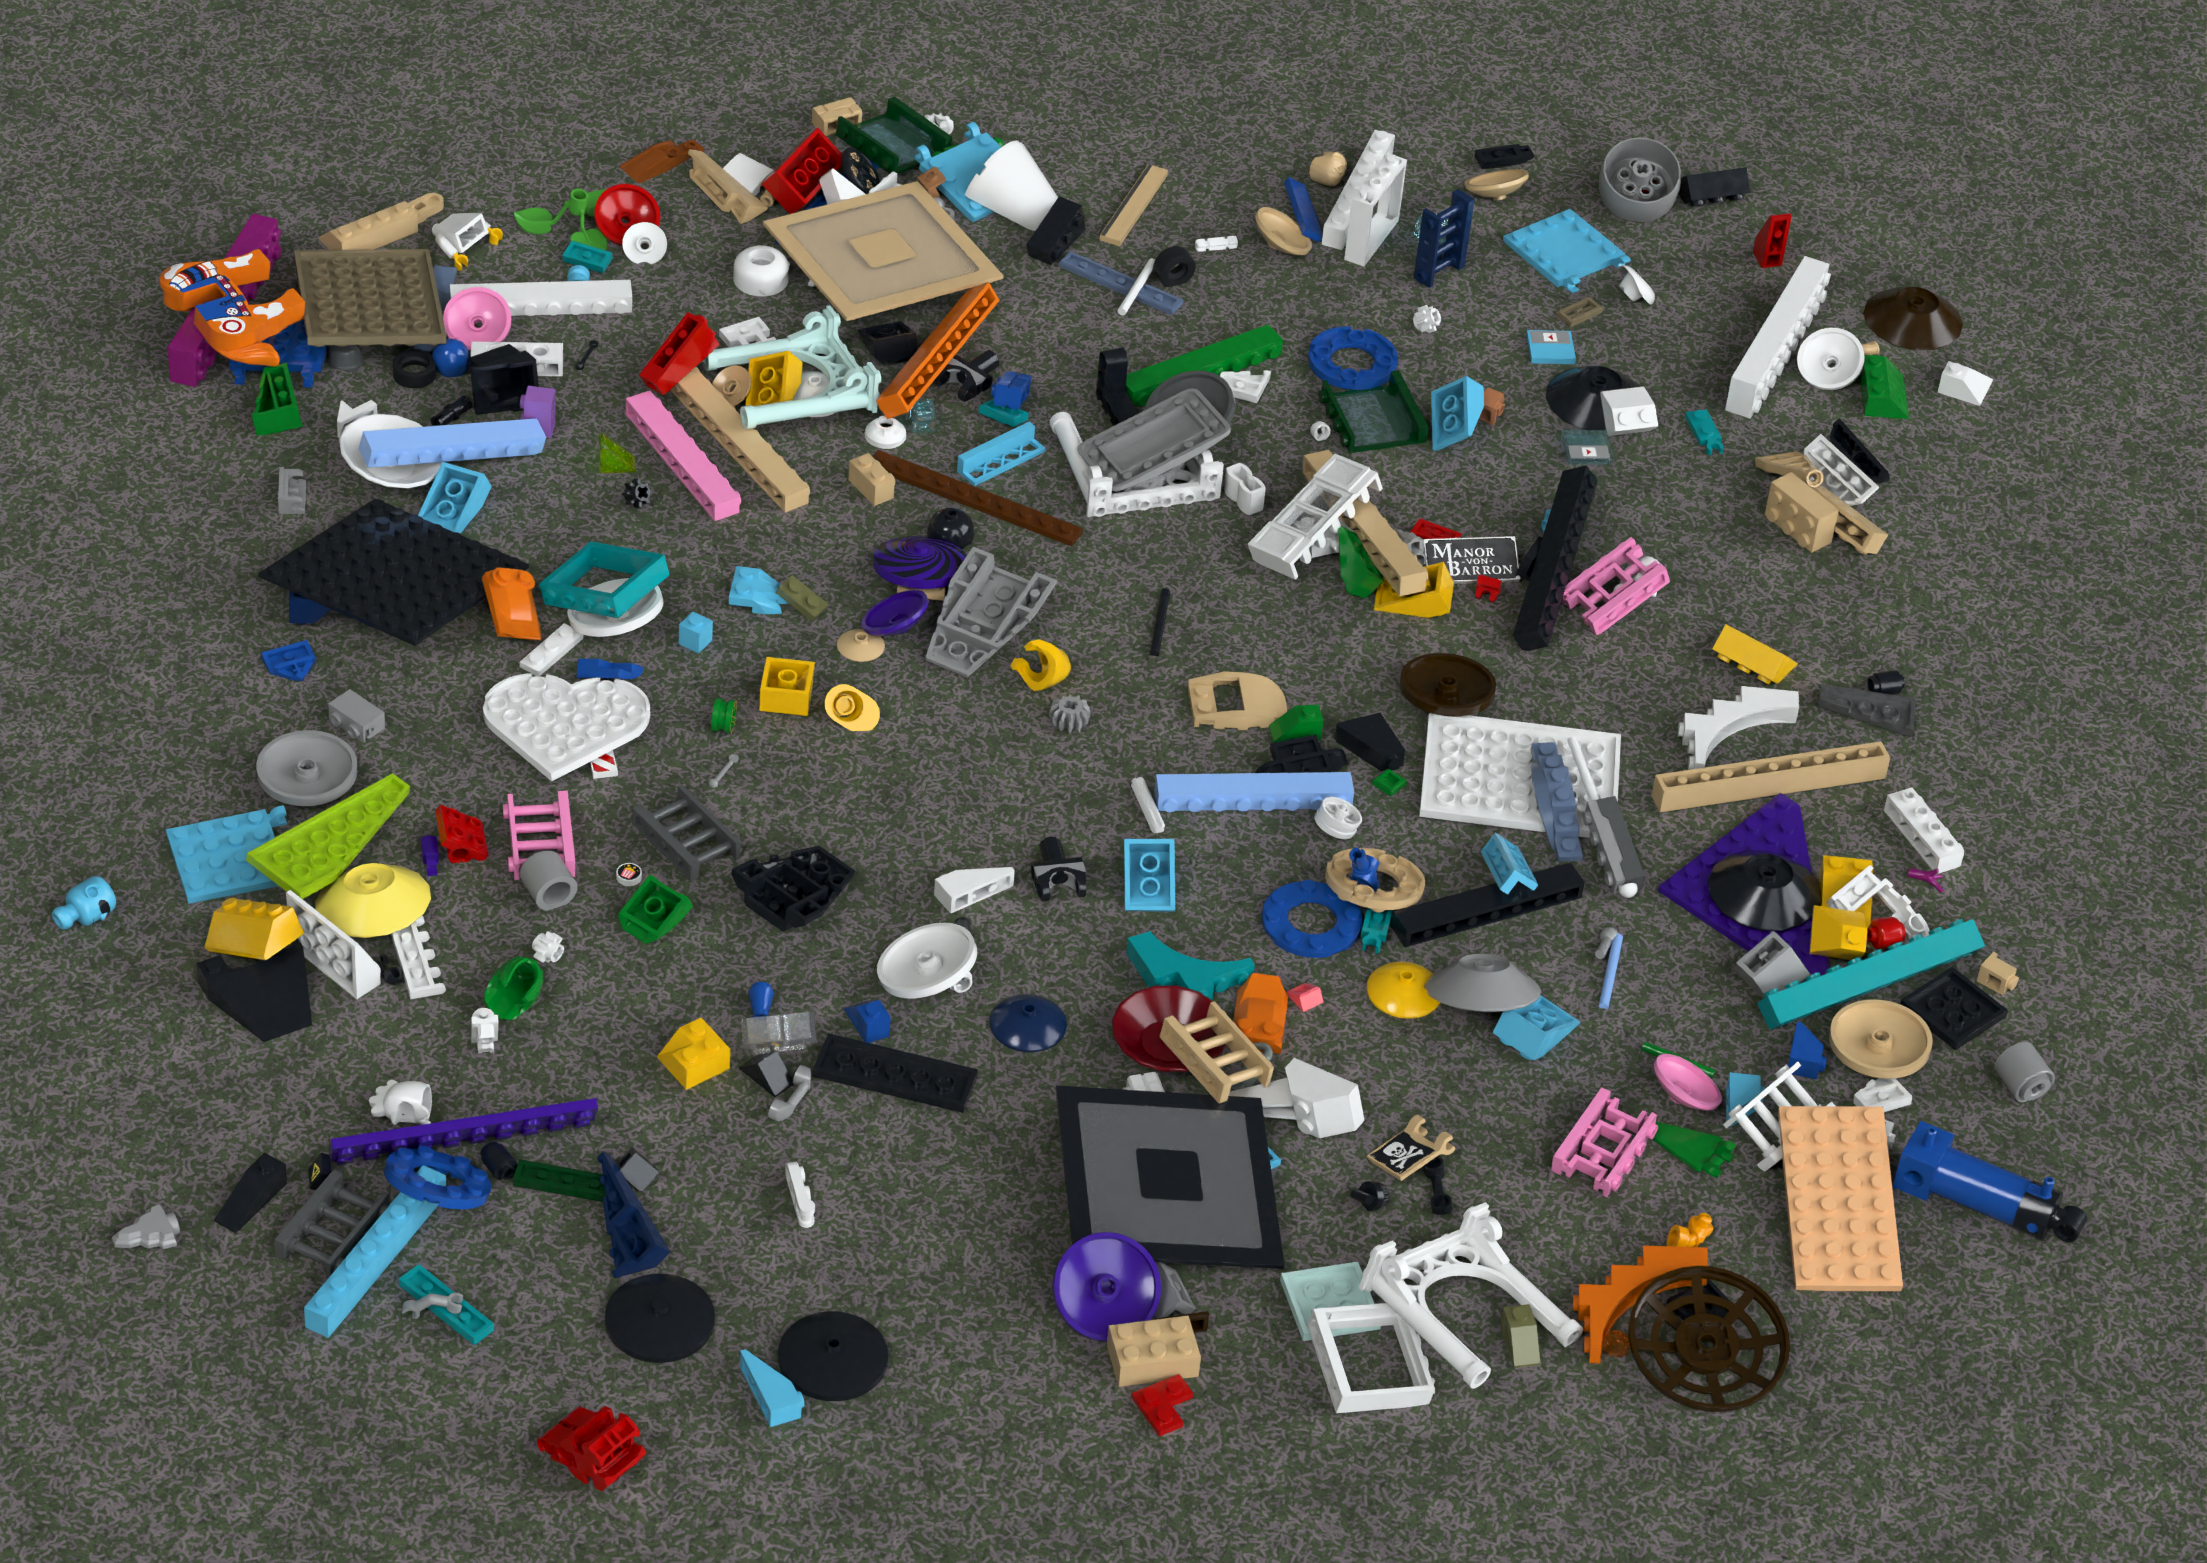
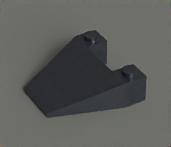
(264, 996)

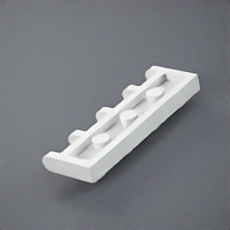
(414, 961)

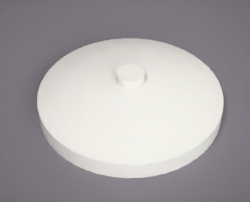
(635, 617)
(927, 960)

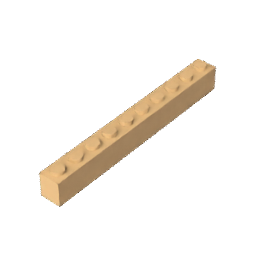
(742, 444)
(1378, 538)
(1770, 776)

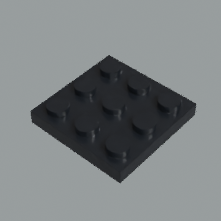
(1954, 1008)

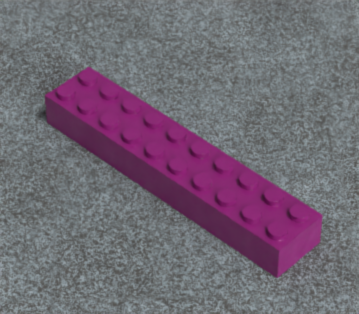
(189, 351)

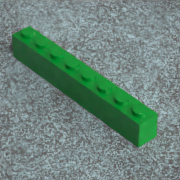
(1223, 356)

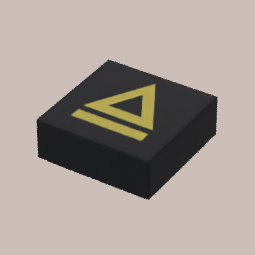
(319, 1170)

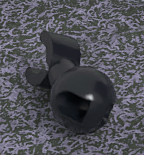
(391, 973)

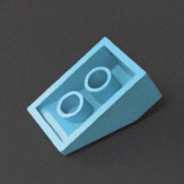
(1455, 411)
(455, 497)
(1149, 875)
(1534, 1028)

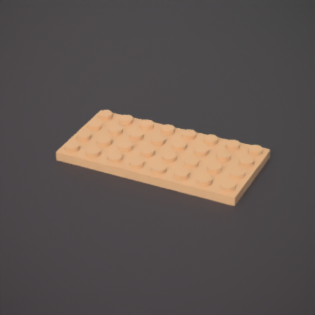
(1839, 1198)

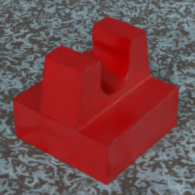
(1488, 585)

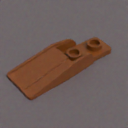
(658, 159)

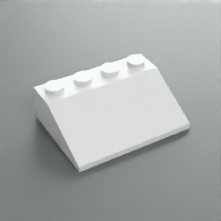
(334, 950)

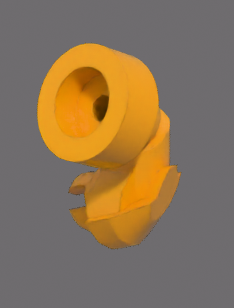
(1698, 1229)

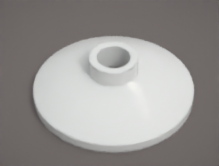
(644, 233)

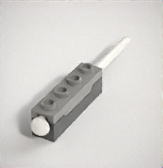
(1609, 834)

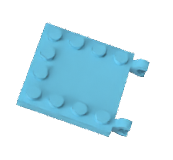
(959, 168)
(1565, 249)

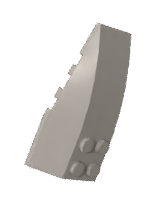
(983, 612)

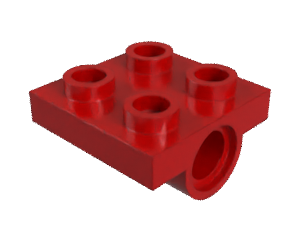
(461, 835)

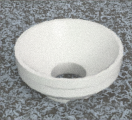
(885, 436)

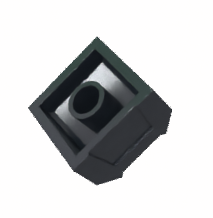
(890, 341)

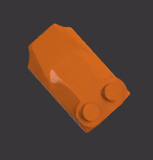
(512, 603)
(1262, 1010)

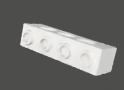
(547, 355)

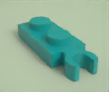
(1704, 430)
(1375, 928)

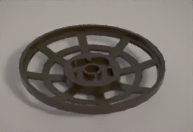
(1711, 1328)

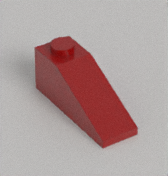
(1772, 241)

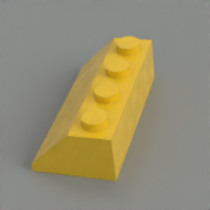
(252, 928)

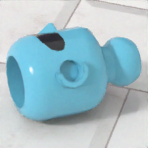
(85, 903)

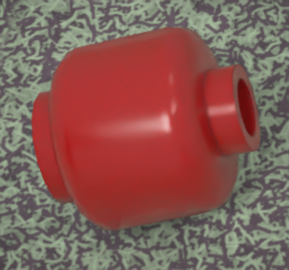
(1885, 932)

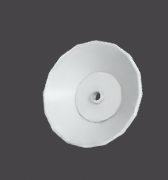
(390, 476)

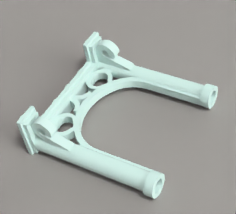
(857, 385)

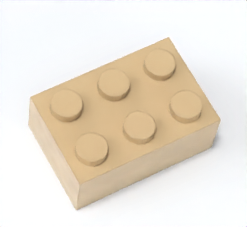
(1801, 512)
(1153, 1350)

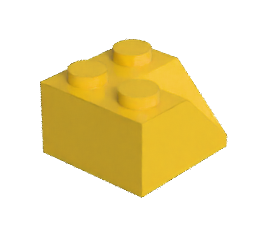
(786, 686)
(695, 1054)

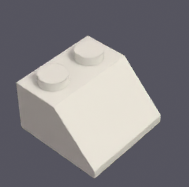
(1628, 411)

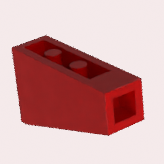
(679, 354)

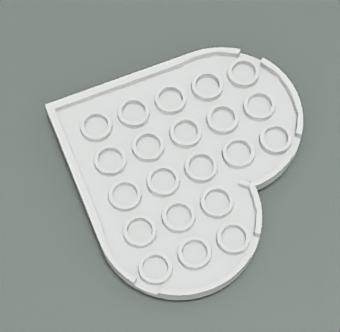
(564, 723)

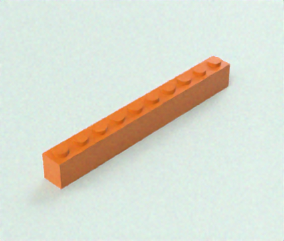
(937, 350)

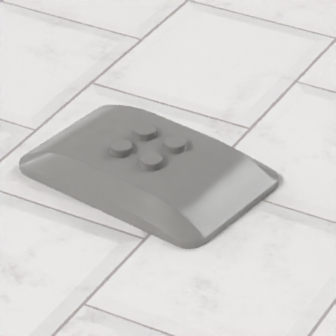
(1155, 439)

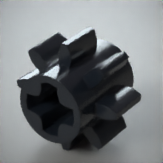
(637, 493)

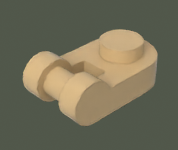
(427, 205)

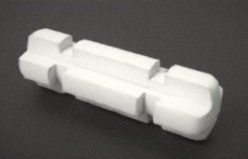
(1216, 243)

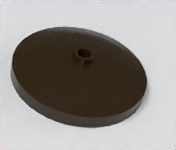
(1447, 684)

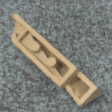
(723, 188)

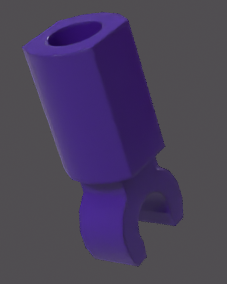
(430, 854)

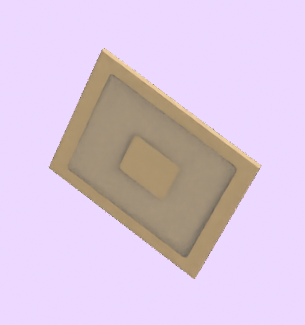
(882, 250)

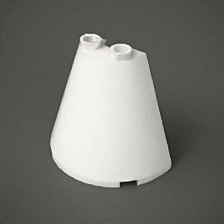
(1013, 186)

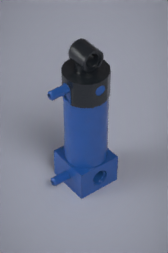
(2028, 1206)

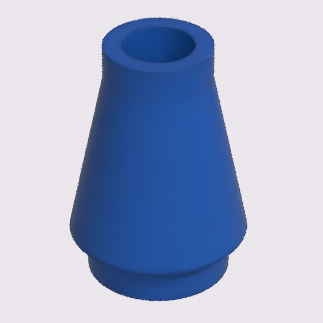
(760, 998)

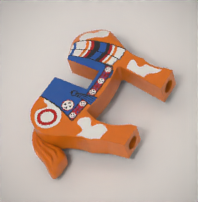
(222, 309)

